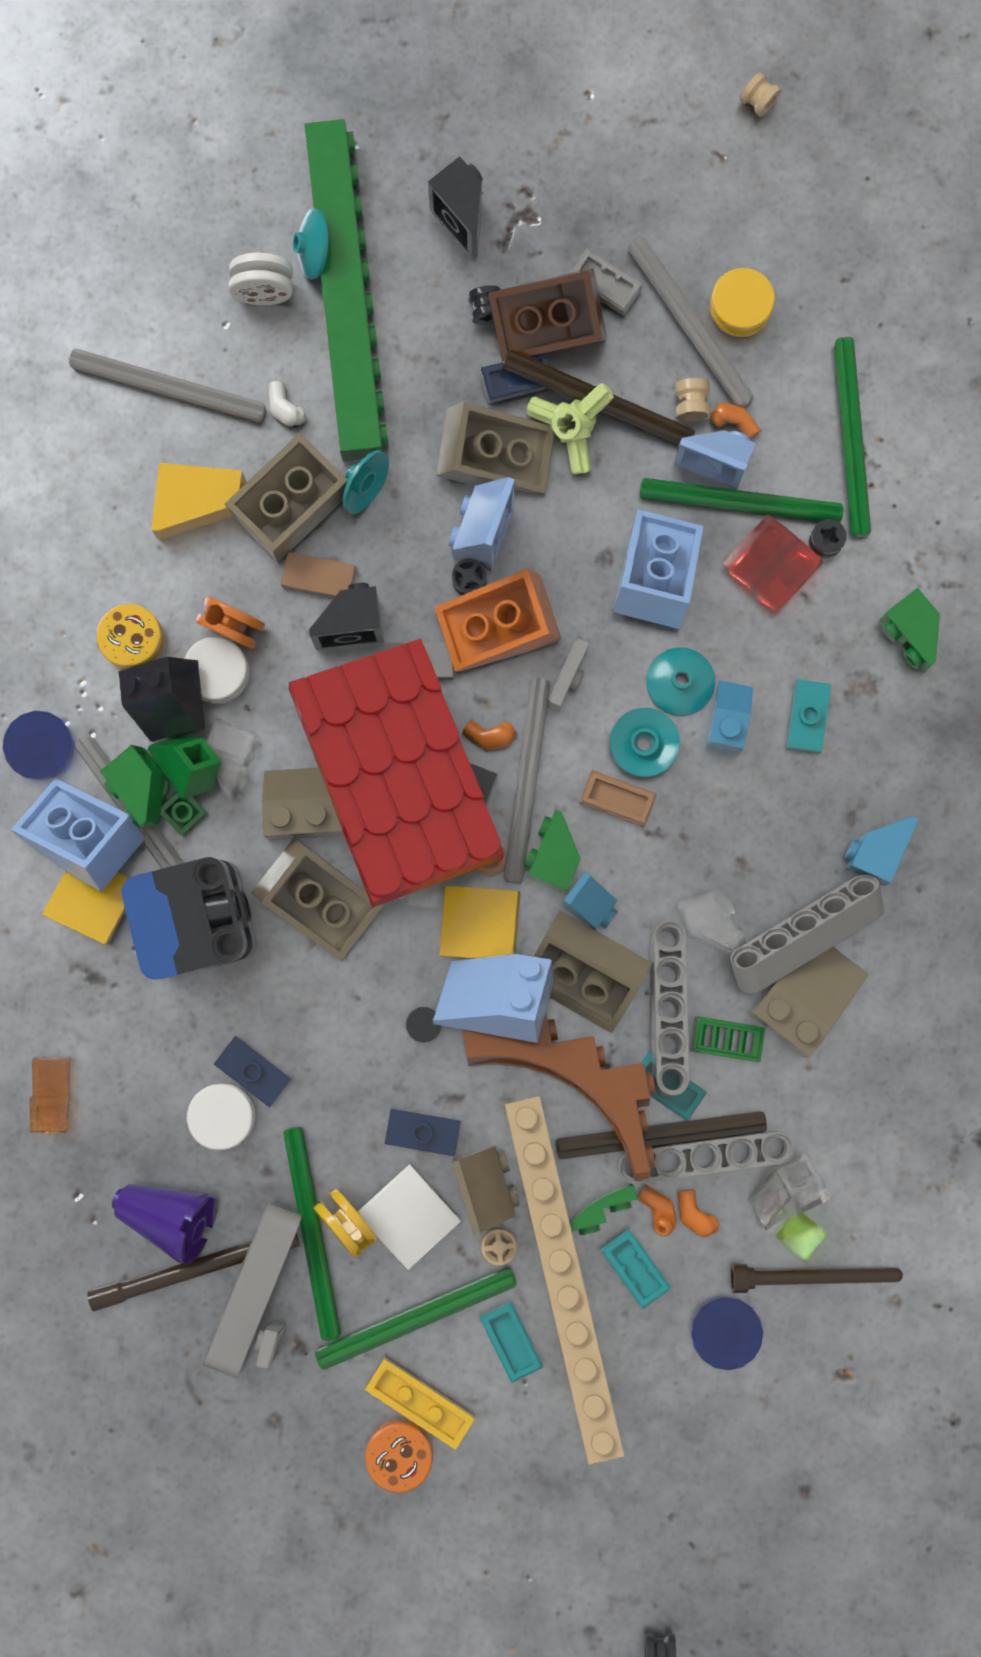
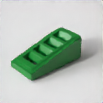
(699, 1032)

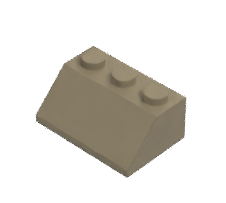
(288, 497)
(297, 805)
(591, 971)

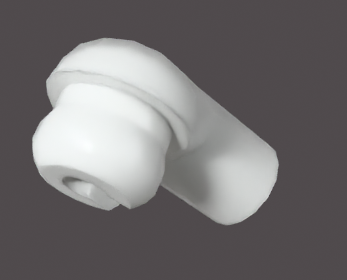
(281, 408)

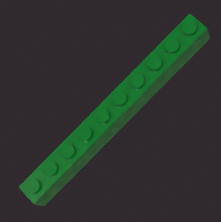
(344, 291)

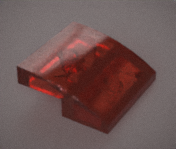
(772, 563)

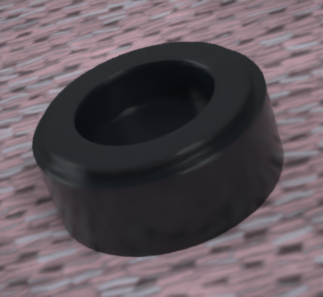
(421, 1025)

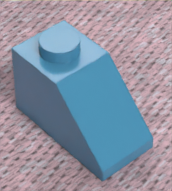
(730, 718)
(881, 850)
(591, 902)

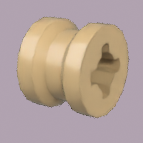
(760, 94)
(500, 1251)

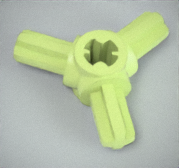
(584, 416)

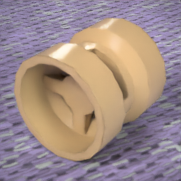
(692, 398)

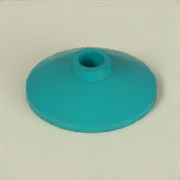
(312, 243)
(365, 481)
(677, 698)
(654, 727)

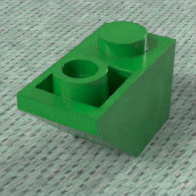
(915, 628)
(187, 764)
(137, 783)
(557, 855)

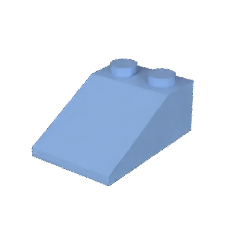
(484, 522)
(658, 569)
(79, 833)
(497, 996)

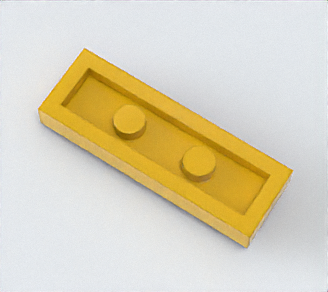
(420, 1403)

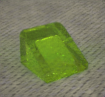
(801, 1235)

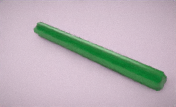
(852, 437)
(740, 500)
(311, 1234)
(415, 1318)

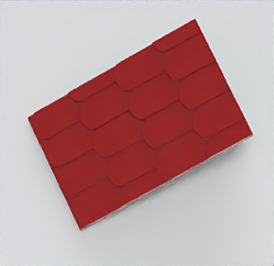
(396, 772)

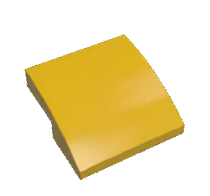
(86, 908)
(479, 922)

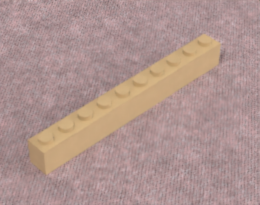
(564, 1280)

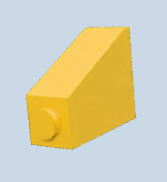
(192, 497)

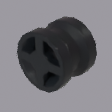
(480, 300)
(823, 544)
(466, 572)
(659, 1646)

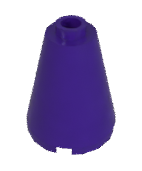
(167, 1218)

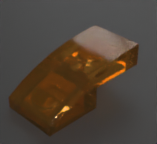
(50, 1094)

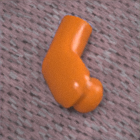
(736, 415)
(490, 738)
(662, 1210)
(693, 1218)

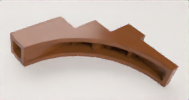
(577, 1064)

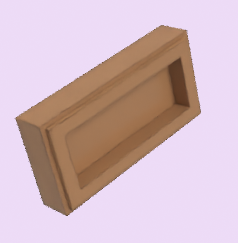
(316, 575)
(618, 798)

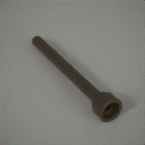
(745, 1278)

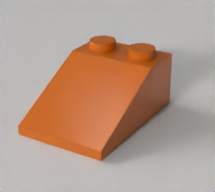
(498, 621)

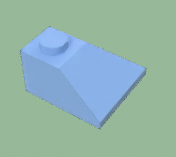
(716, 456)

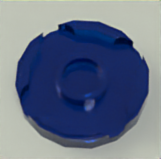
(38, 745)
(726, 1333)

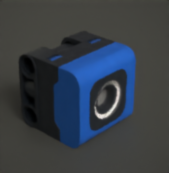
(188, 918)

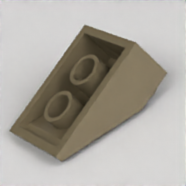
(494, 445)
(316, 899)
(809, 1000)
(484, 1188)

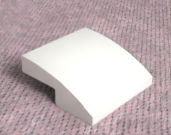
(409, 1216)

